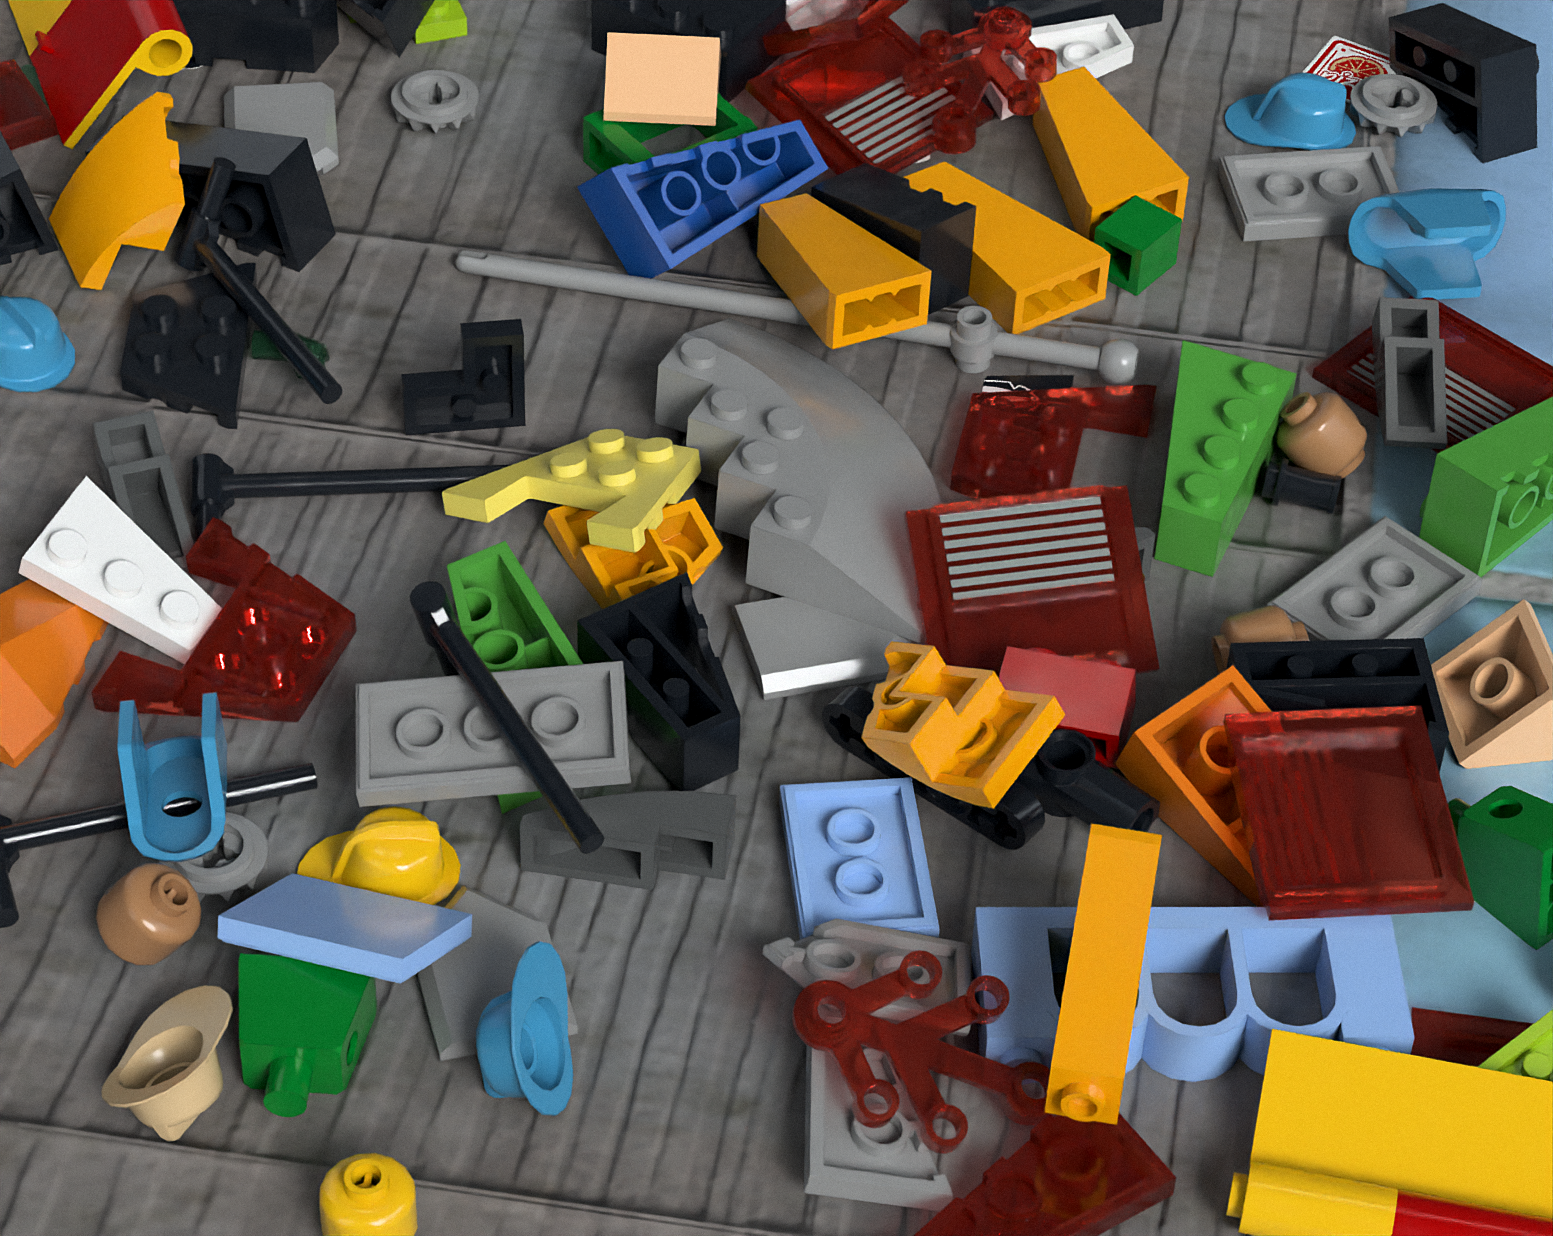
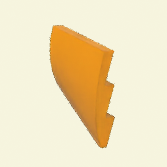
(121, 193)
(610, 575)
(955, 725)

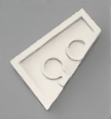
(1090, 43)
(119, 574)

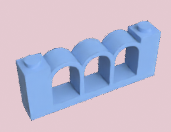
(1351, 957)

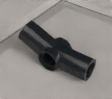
(1075, 784)

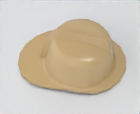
(173, 1062)

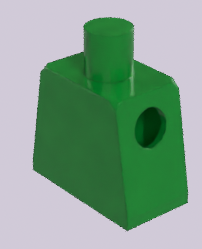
(1510, 859)
(300, 1028)

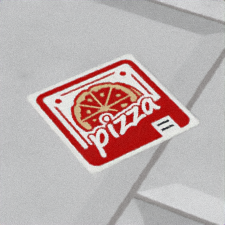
(1348, 63)

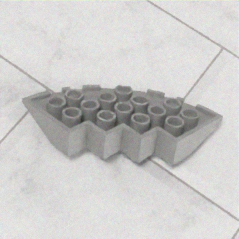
(801, 471)

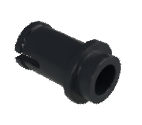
(1301, 486)

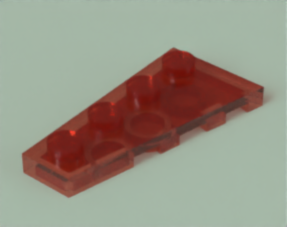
(1061, 1183)

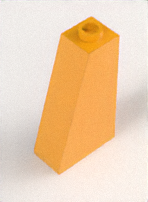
(1101, 153)
(1021, 261)
(839, 273)
(1103, 974)

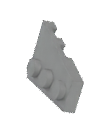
(860, 1161)

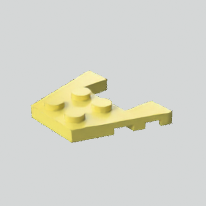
(603, 473)

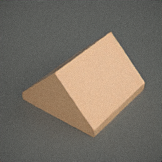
(662, 79)
(1499, 692)

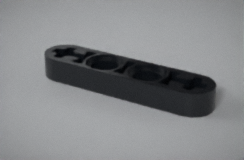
(1009, 824)

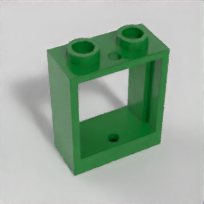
(619, 142)

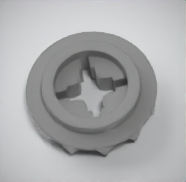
(414, 93)
(1375, 94)
(244, 859)

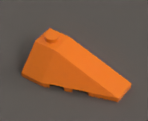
(40, 660)
(1186, 768)

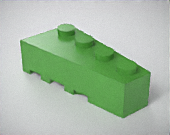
(1216, 451)
(1492, 490)
(506, 623)

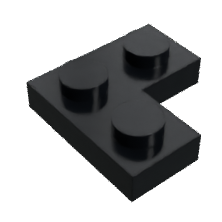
(482, 394)

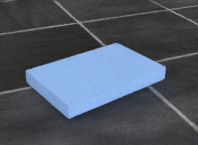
(857, 855)
(345, 927)

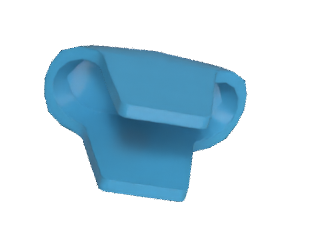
(1452, 234)
(169, 771)

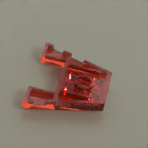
(1035, 436)
(259, 654)

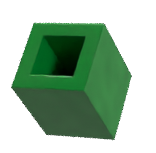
(1140, 242)

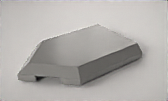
(288, 110)
(808, 648)
(864, 952)
(477, 971)

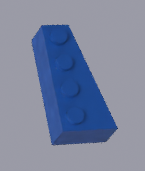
(688, 199)

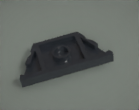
(189, 346)

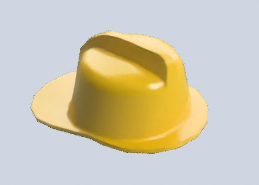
(389, 854)

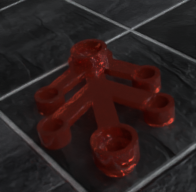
(999, 34)
(915, 1048)

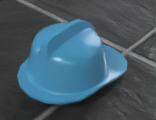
(1294, 113)
(32, 346)
(525, 1035)

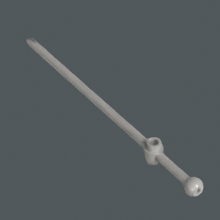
(971, 337)

